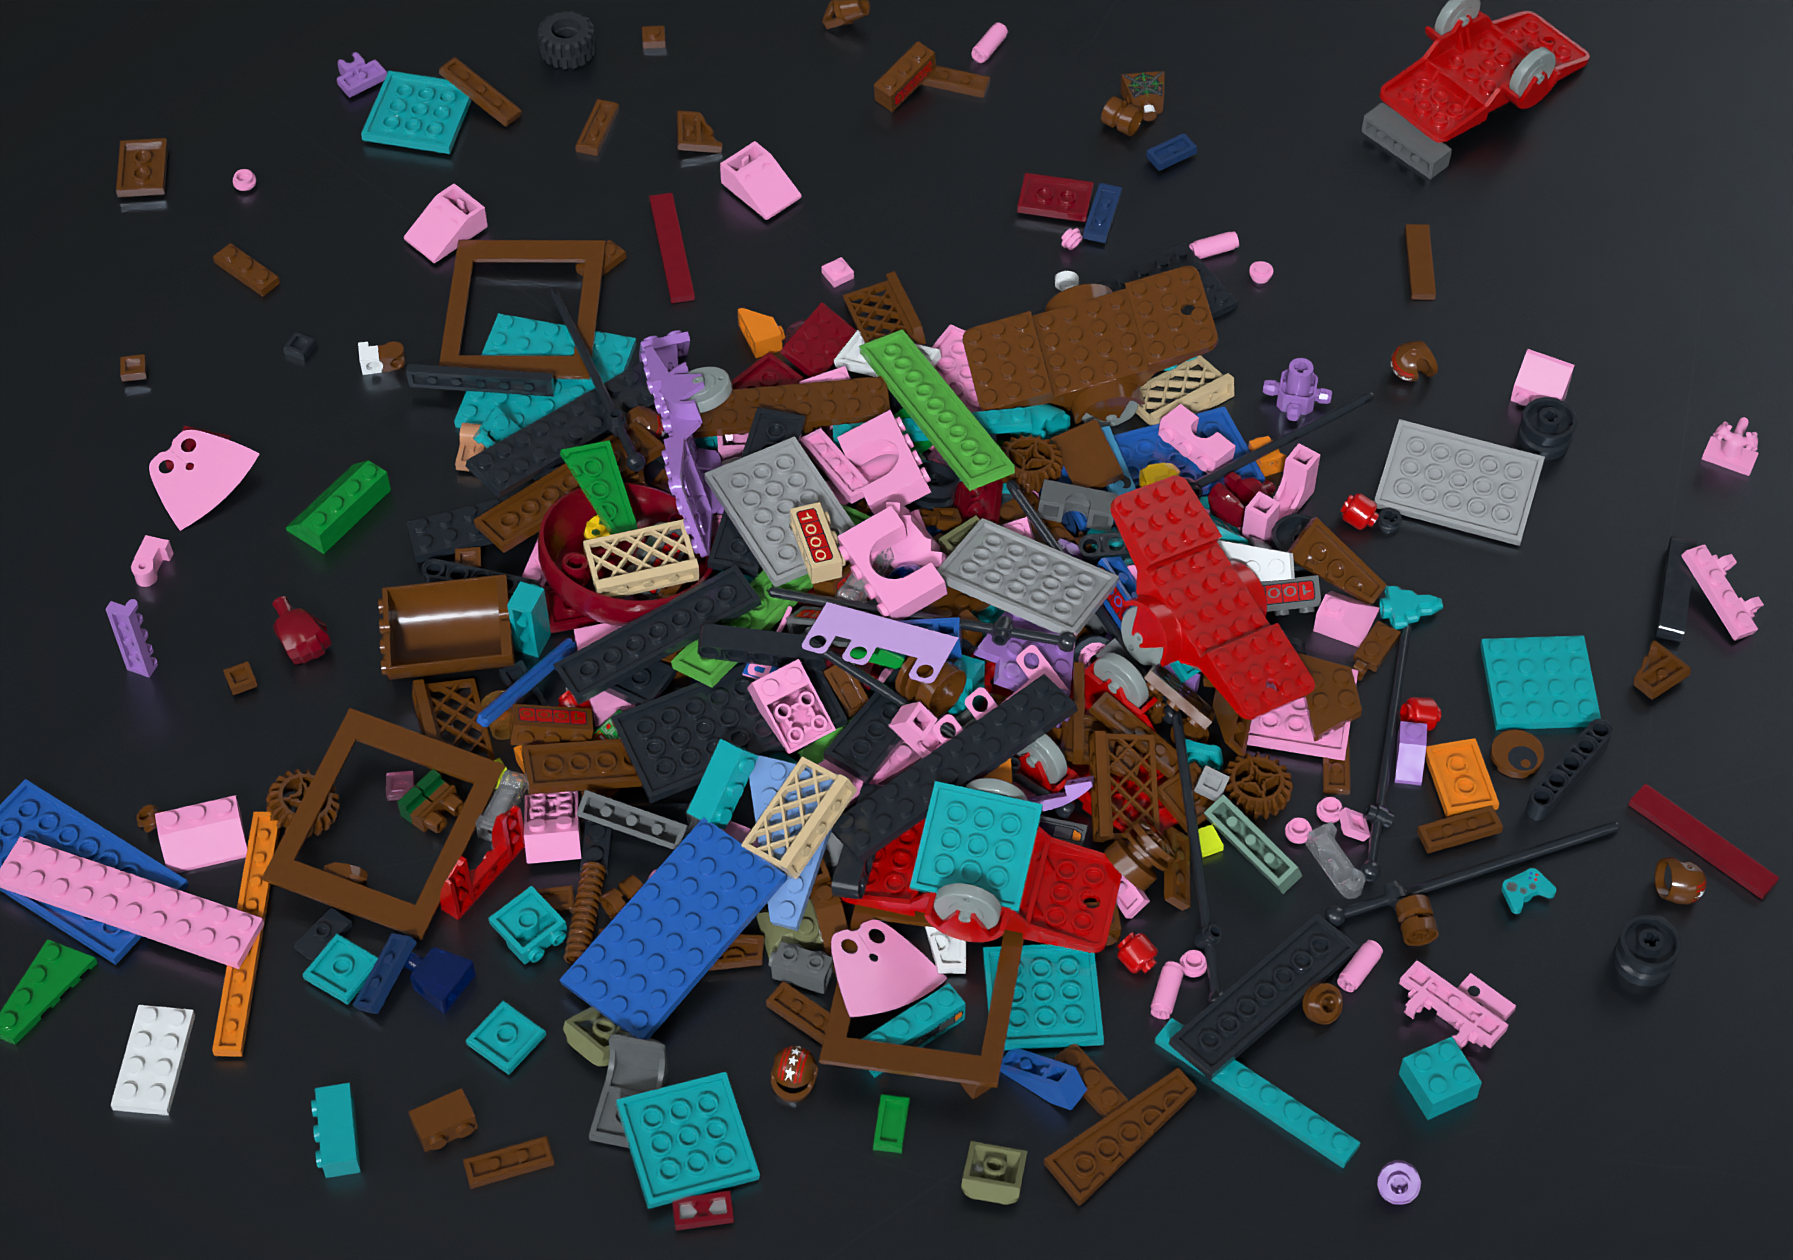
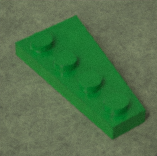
(602, 483)
(41, 987)

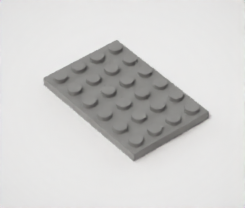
(1459, 482)
(759, 499)
(1027, 578)

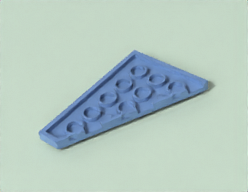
(790, 901)

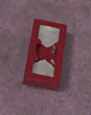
(703, 1210)

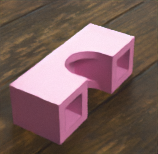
(1179, 430)
(915, 726)

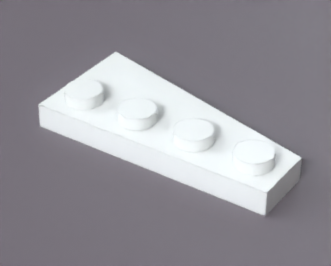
(1264, 562)
(947, 952)

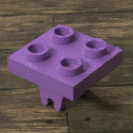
(668, 347)

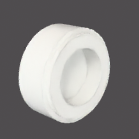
(1066, 280)

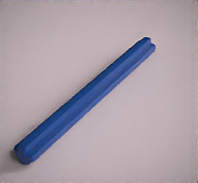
(525, 683)

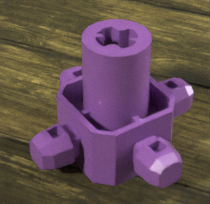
(1297, 389)

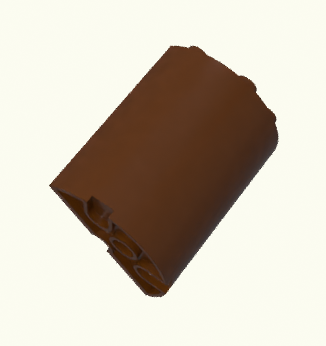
(445, 627)

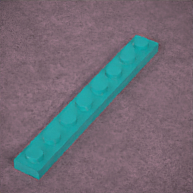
(992, 421)
(1275, 1105)

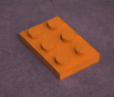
(1460, 777)

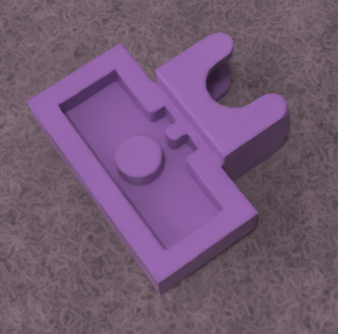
(359, 76)

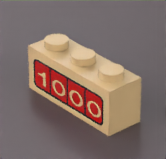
(816, 542)

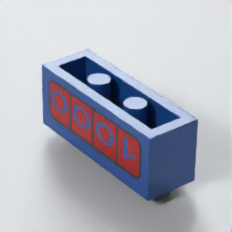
(1123, 591)

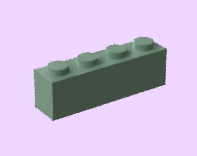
(1253, 844)

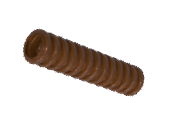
(585, 911)

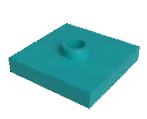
(341, 969)
(506, 1037)

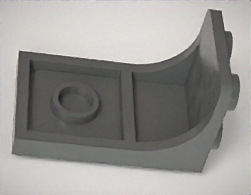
(632, 1069)

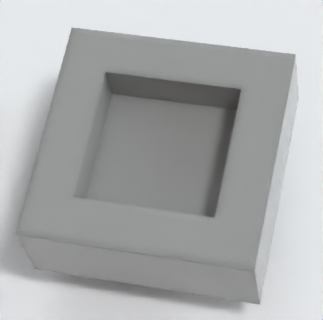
(1211, 783)

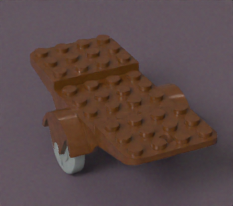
(1092, 346)

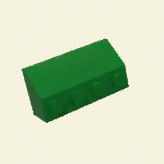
(341, 506)

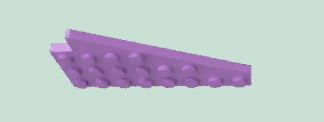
(1007, 671)

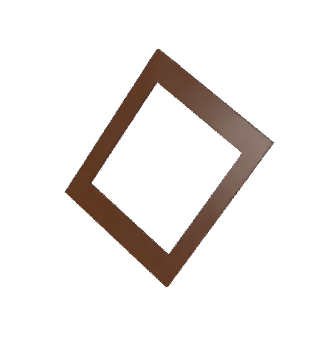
(473, 251)
(356, 898)
(925, 1062)

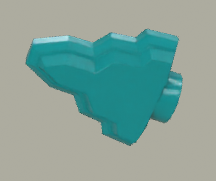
(1406, 606)

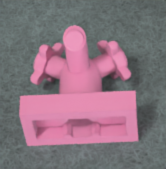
(1731, 452)

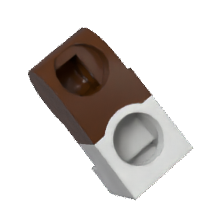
(381, 358)

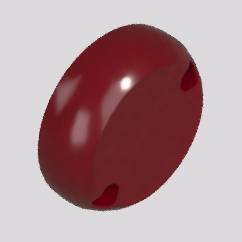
(566, 564)

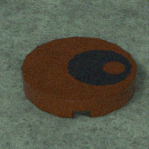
(1517, 753)

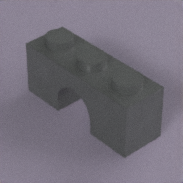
(1061, 498)

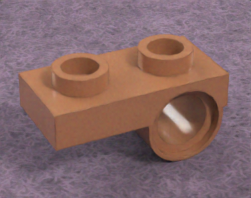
(468, 447)

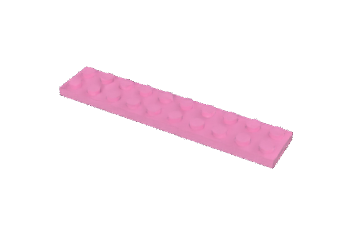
(130, 902)

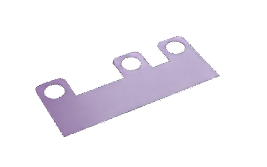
(875, 631)

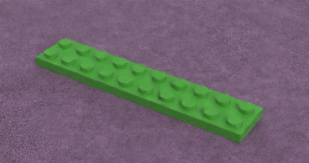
(937, 410)
(761, 618)

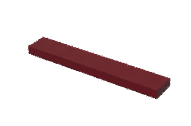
(672, 248)
(1703, 841)

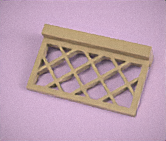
(1200, 400)
(651, 577)
(814, 825)

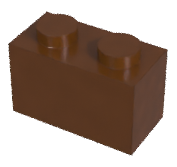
(443, 1120)

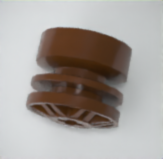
(935, 696)
(1145, 850)

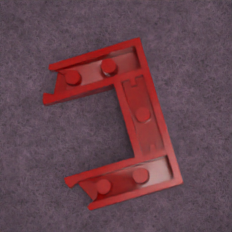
(465, 887)

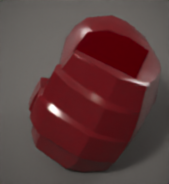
(1230, 500)
(300, 632)

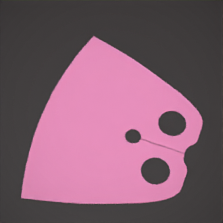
(216, 473)
(883, 985)

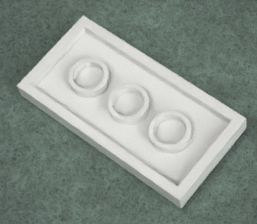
(854, 361)
(153, 1060)

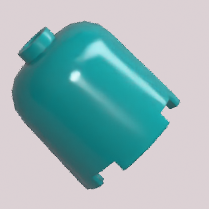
(1046, 421)

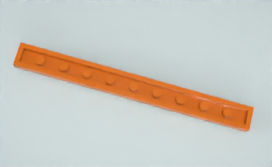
(253, 900)

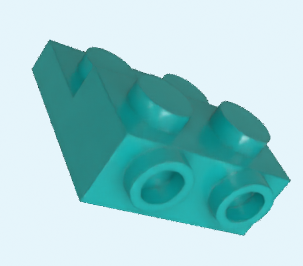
(529, 925)

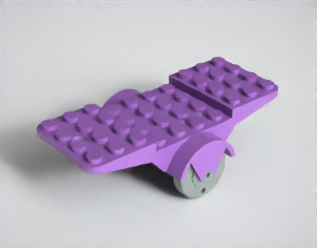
(680, 400)

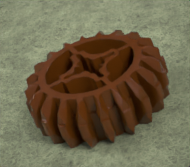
(1033, 462)
(1262, 779)
(284, 808)

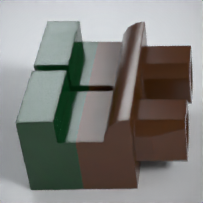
(429, 802)

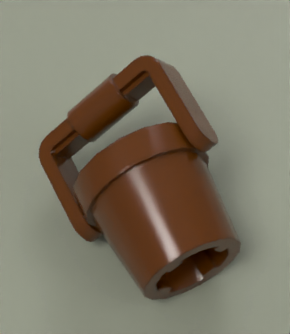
(846, 12)

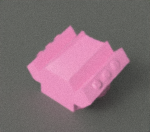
(918, 546)

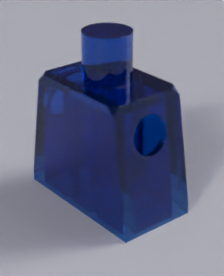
(440, 977)

